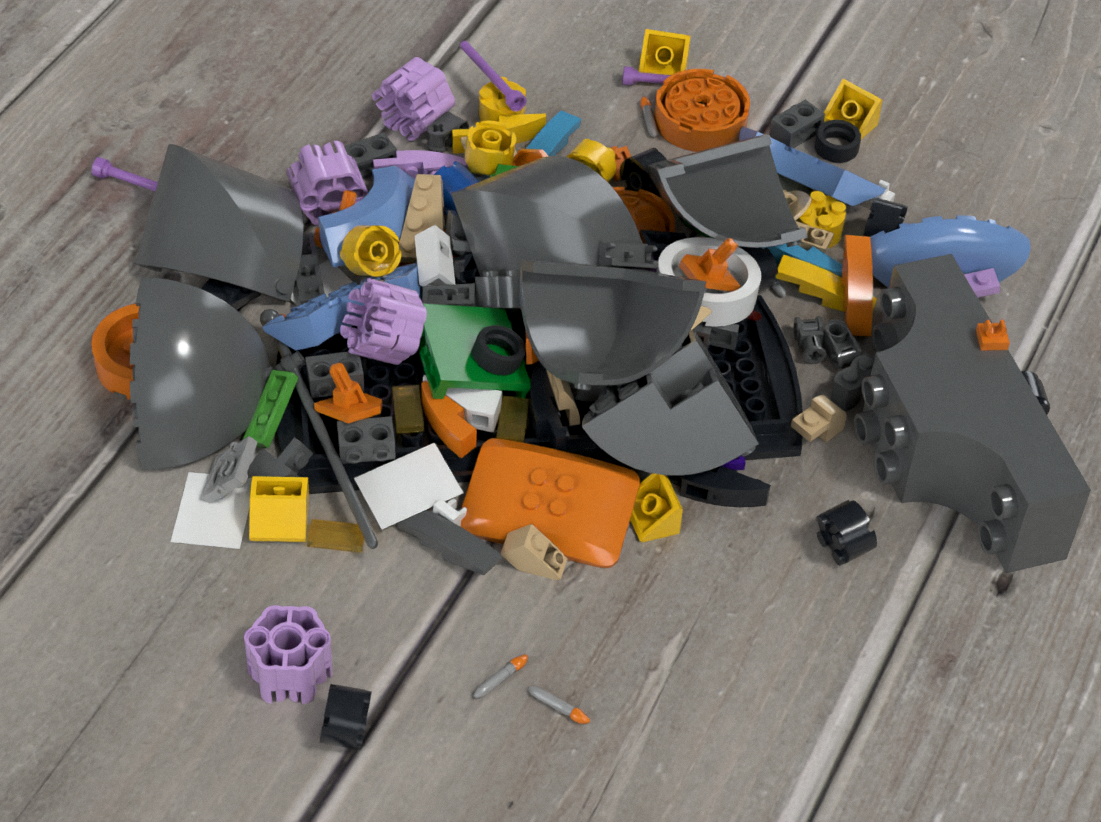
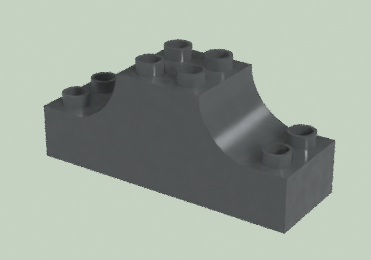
(965, 422)

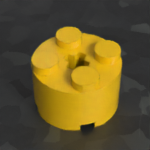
(493, 101)
(489, 146)
(596, 157)
(825, 214)
(371, 250)

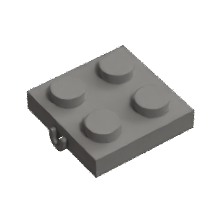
(230, 469)

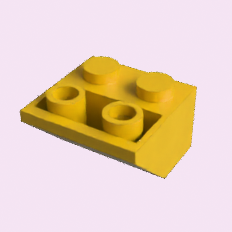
(279, 509)

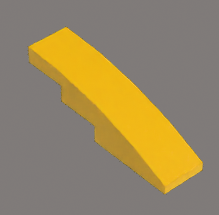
(523, 125)
(814, 281)

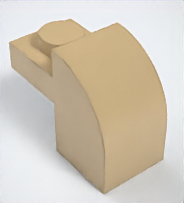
(820, 420)

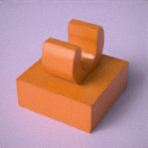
(992, 336)

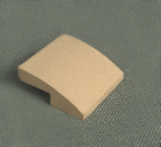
(565, 398)

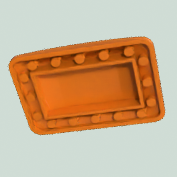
(566, 496)

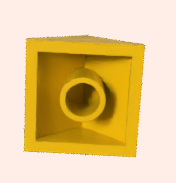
(664, 52)
(854, 106)
(656, 509)

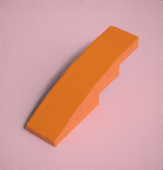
(858, 285)

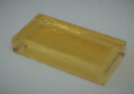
(407, 409)
(513, 419)
(335, 536)

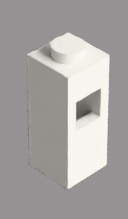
(434, 257)

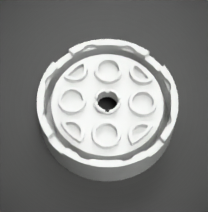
(726, 306)

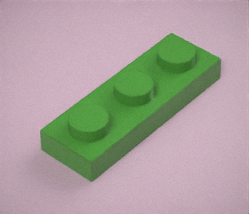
(271, 407)

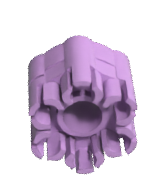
(416, 96)
(324, 178)
(389, 322)
(288, 652)

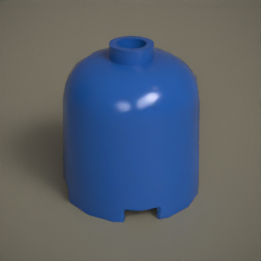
(454, 179)

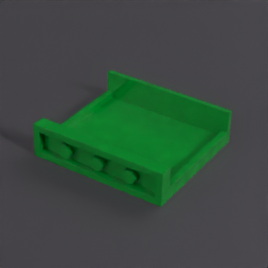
(448, 347)

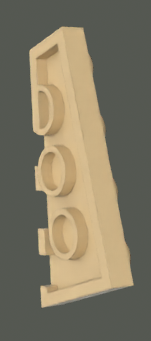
(423, 212)

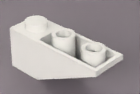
(480, 405)

